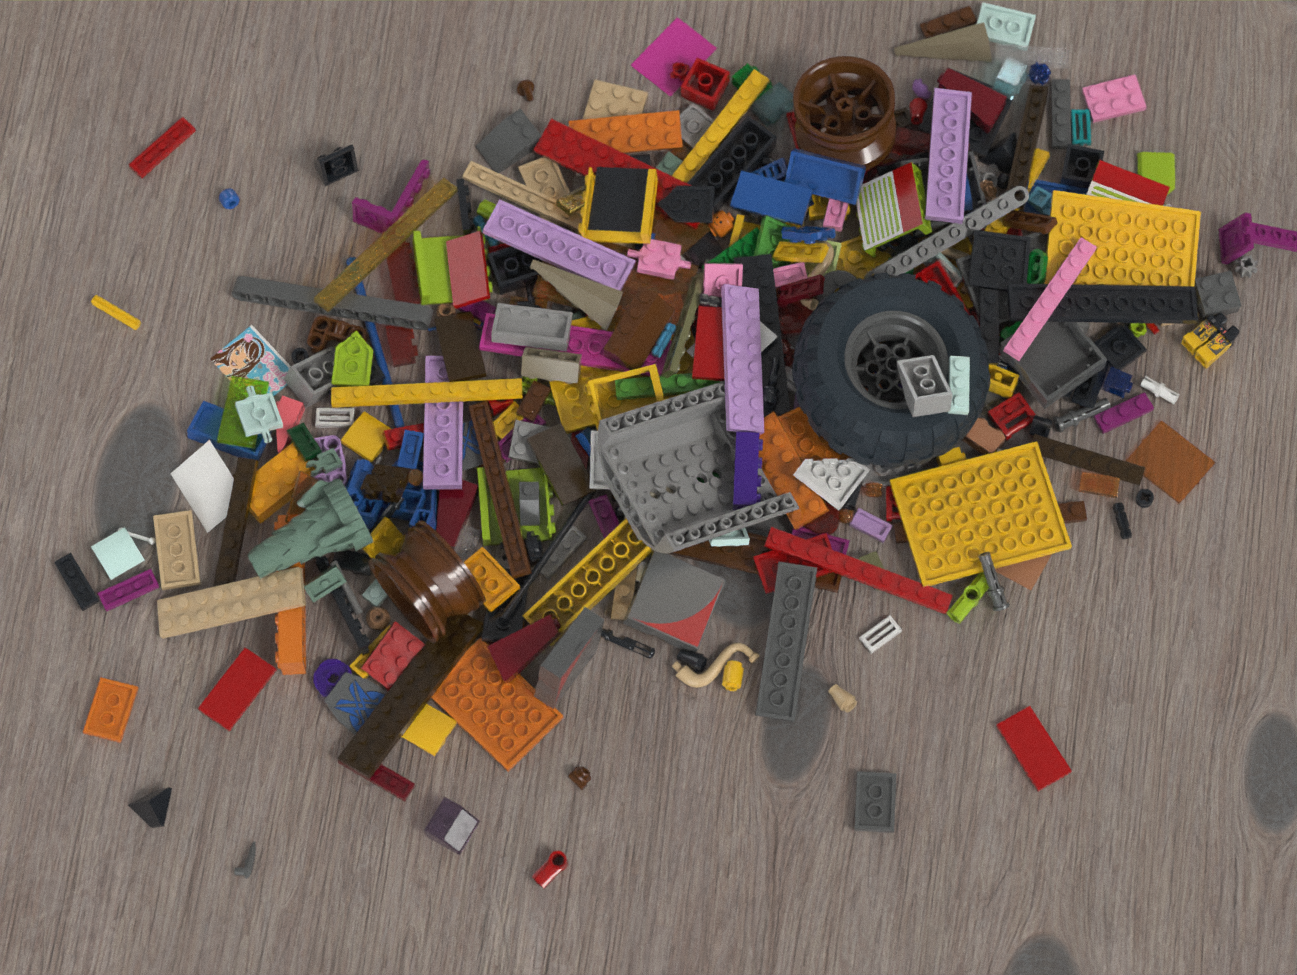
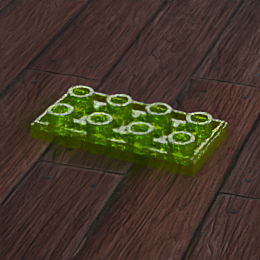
(231, 429)

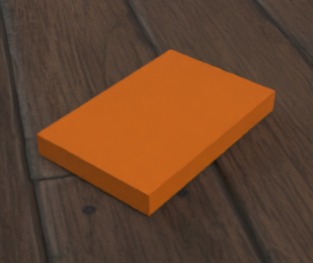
(110, 710)

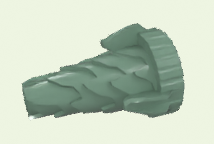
(325, 526)

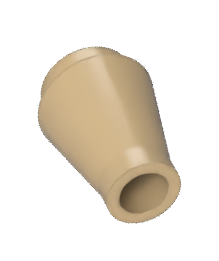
(843, 699)

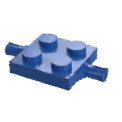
(808, 234)

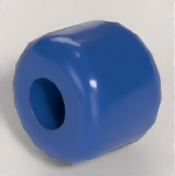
(229, 198)

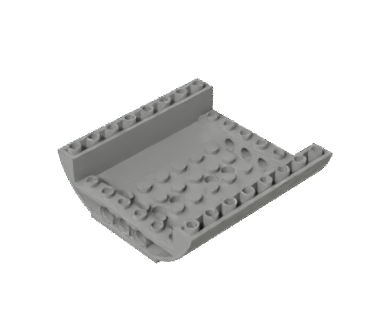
(670, 448)

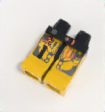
(1210, 339)

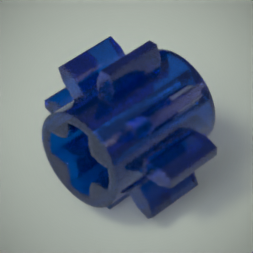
(1039, 73)

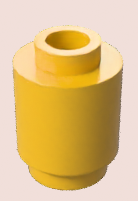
(732, 675)

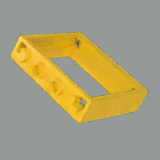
(592, 388)

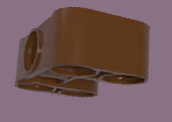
(336, 330)

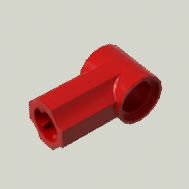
(549, 871)

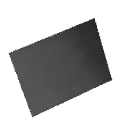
(618, 199)

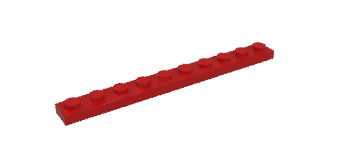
(858, 570)

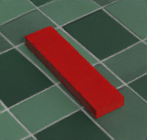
(162, 147)

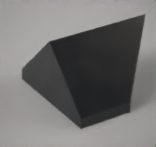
(1002, 154)
(153, 807)

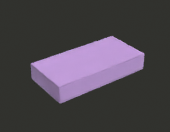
(870, 525)

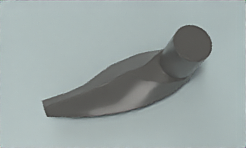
(249, 863)

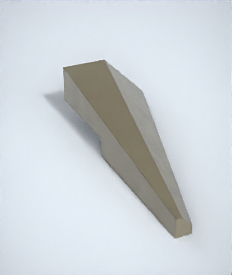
(962, 44)
(592, 297)

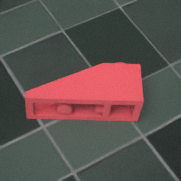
(291, 414)

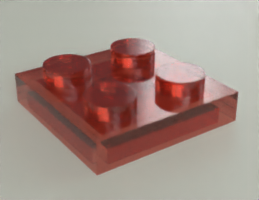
(793, 317)

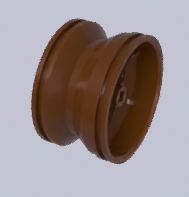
(842, 130)
(427, 581)

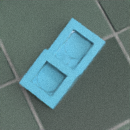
(1040, 200)

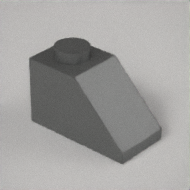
(529, 503)

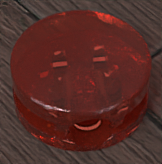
(825, 523)

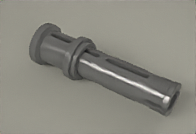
(1074, 419)
(995, 590)

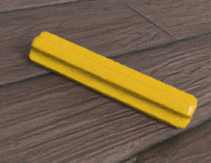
(116, 312)

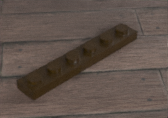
(1089, 460)

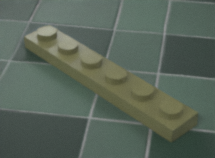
(683, 326)

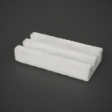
(318, 424)
(867, 644)

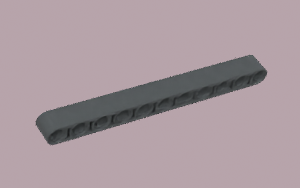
(351, 306)

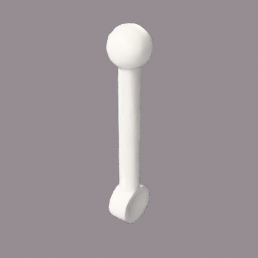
(152, 540)

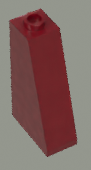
(985, 102)
(455, 510)
(522, 647)

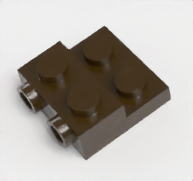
(385, 483)

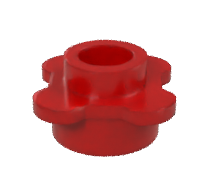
(679, 66)

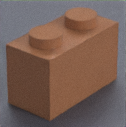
(984, 437)

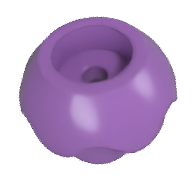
(921, 89)

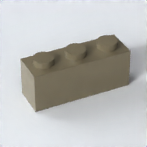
(551, 365)

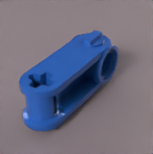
(356, 478)

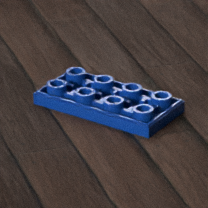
(771, 198)

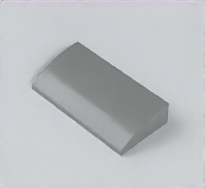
(532, 327)

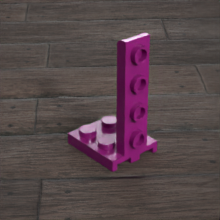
(378, 217)
(1241, 233)

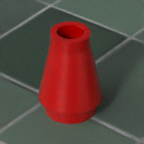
(917, 110)

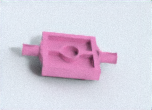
(659, 259)

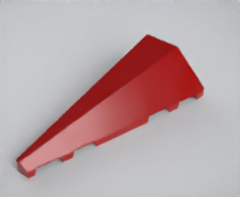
(937, 273)

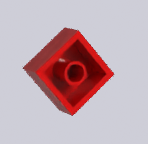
(705, 84)

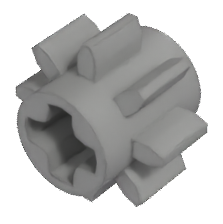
(1243, 271)

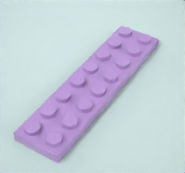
(948, 156)
(558, 246)
(742, 359)
(442, 435)

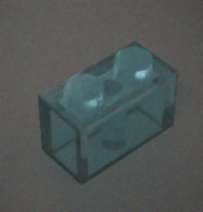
(1010, 78)
(773, 104)

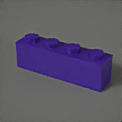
(746, 469)

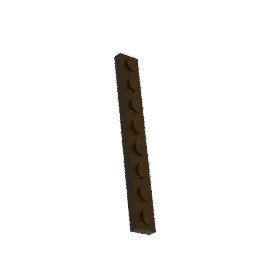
(1028, 139)
(236, 521)

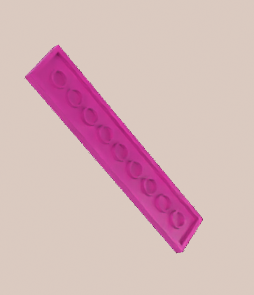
(581, 341)

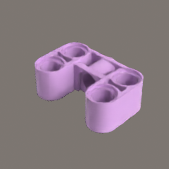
(324, 443)

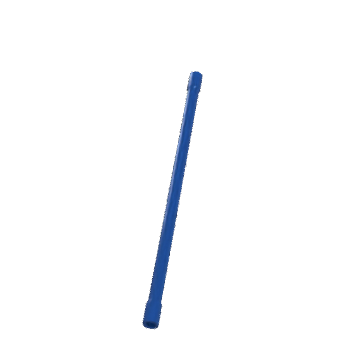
(379, 355)

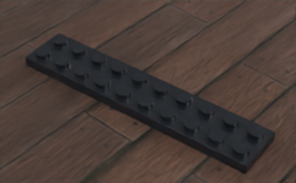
(759, 274)
(1110, 303)

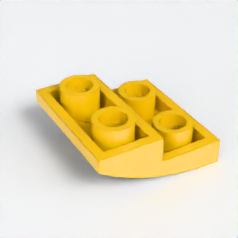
(365, 436)
(430, 729)

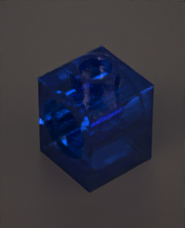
(1118, 382)

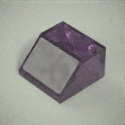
(451, 826)

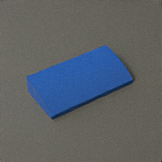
(826, 175)
(206, 427)

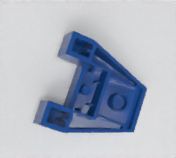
(417, 505)

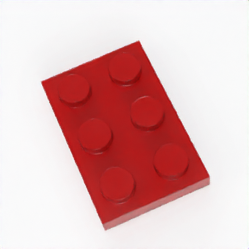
(392, 655)

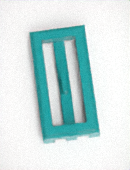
(1081, 141)

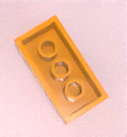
(276, 482)

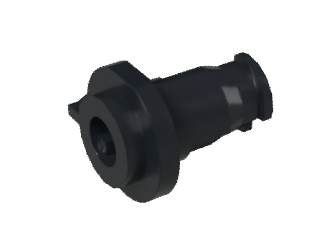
(532, 544)

